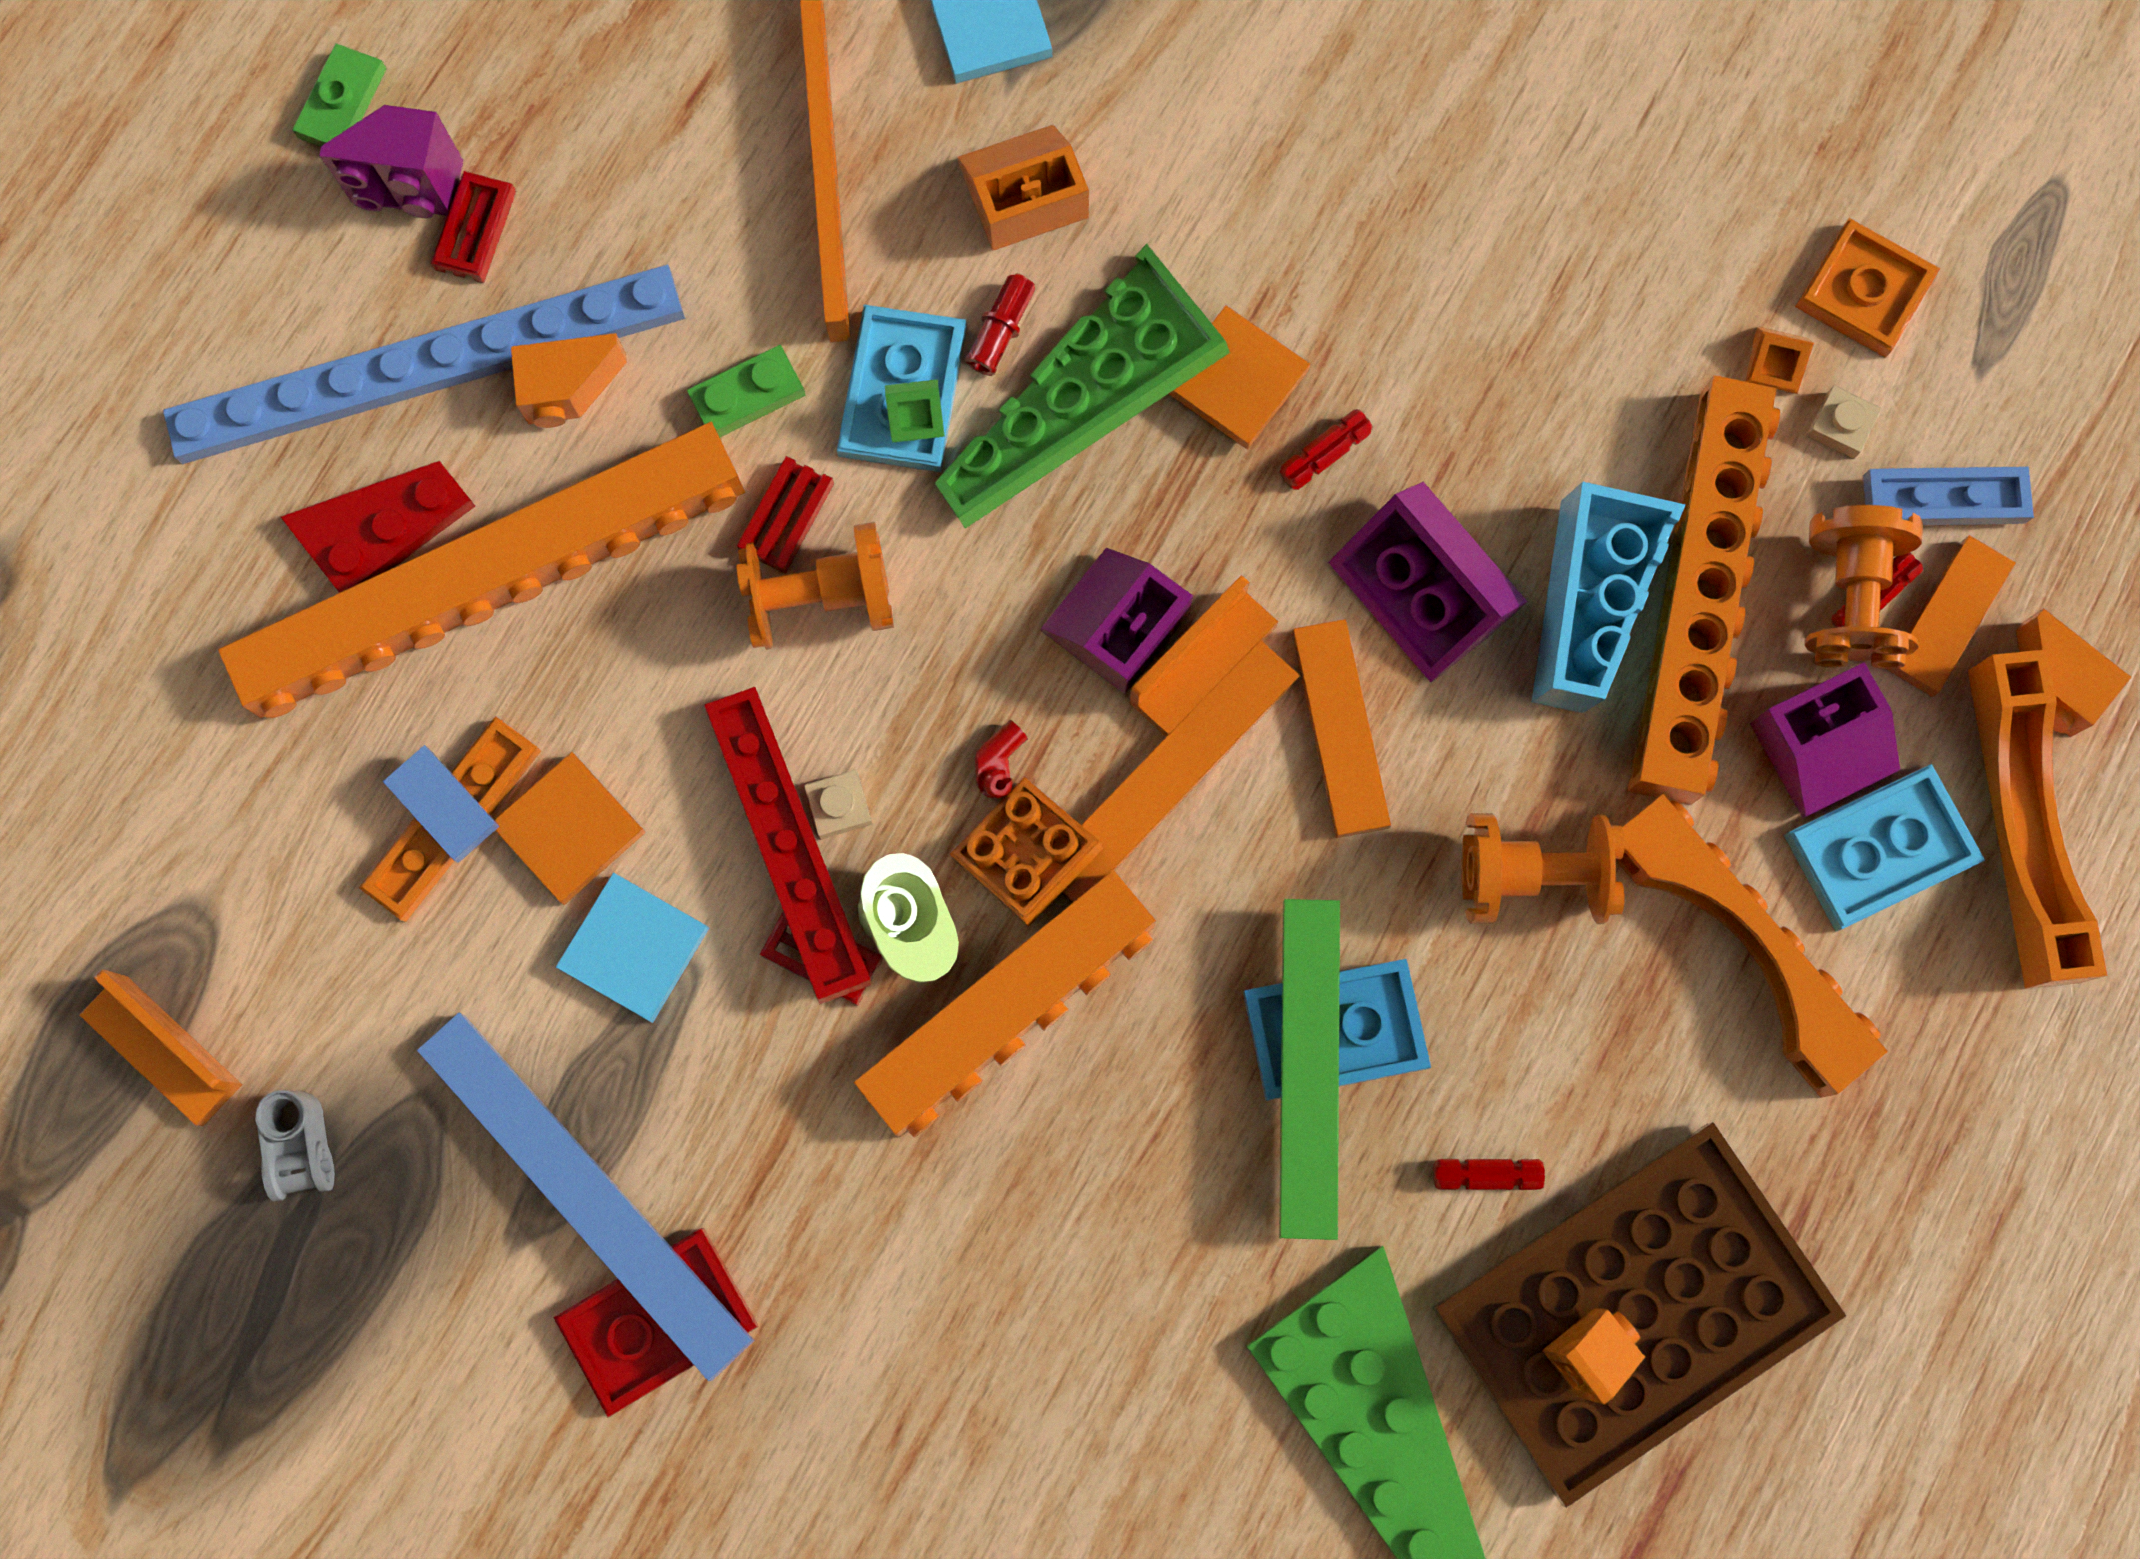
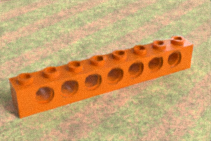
(1657, 766)

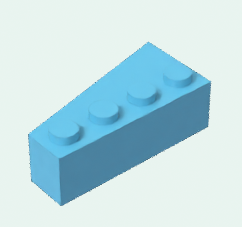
(1596, 588)

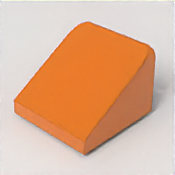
(1778, 359)

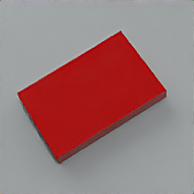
(624, 1347)

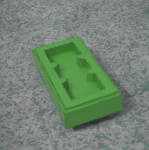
(339, 95)

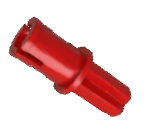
(1000, 324)

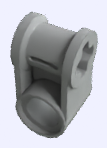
(294, 1149)

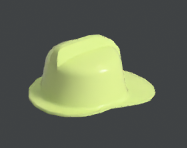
(908, 918)

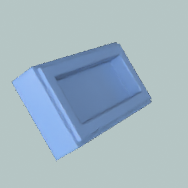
(441, 804)

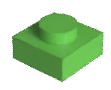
(914, 410)

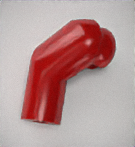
(993, 763)

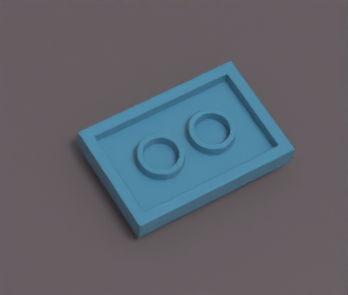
(1376, 1027)

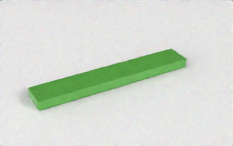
(1309, 1070)

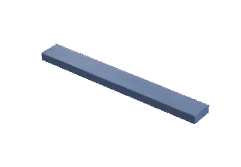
(586, 1197)

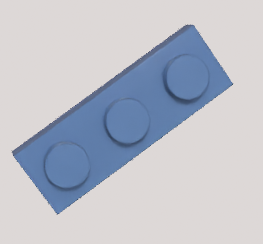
(1954, 494)

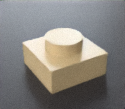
(1844, 422)
(838, 804)

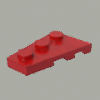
(378, 524)

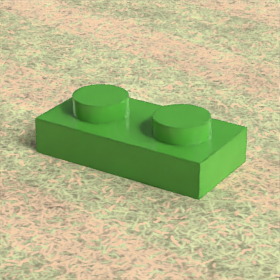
(747, 391)

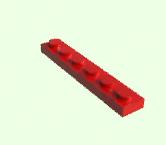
(787, 846)

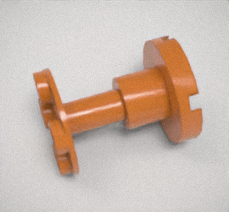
(1864, 548)
(838, 582)
(1519, 868)

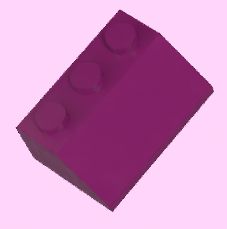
(1426, 580)

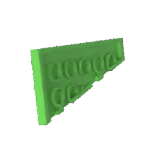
(1095, 379)
(1366, 1403)

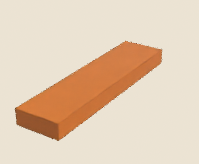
(1341, 728)
(416, 858)

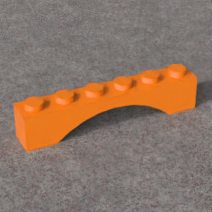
(2050, 916)
(1818, 1028)

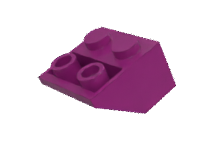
(396, 162)
(1119, 617)
(1830, 739)

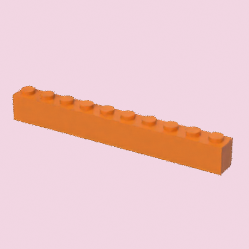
(481, 572)

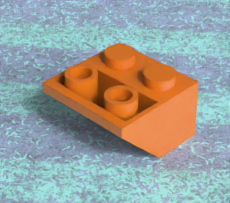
(1026, 186)

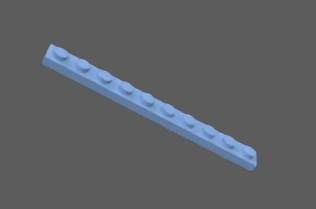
(416, 365)

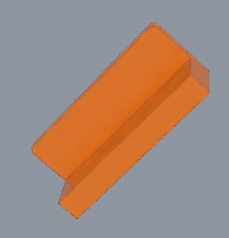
(1201, 657)
(159, 1048)

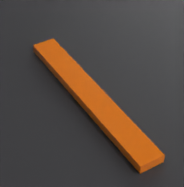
(825, 170)

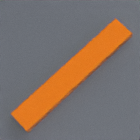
(1183, 761)

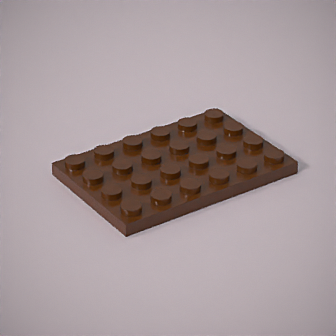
(1695, 1271)

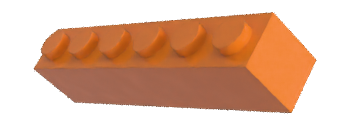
(1007, 1004)

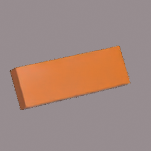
(1953, 613)

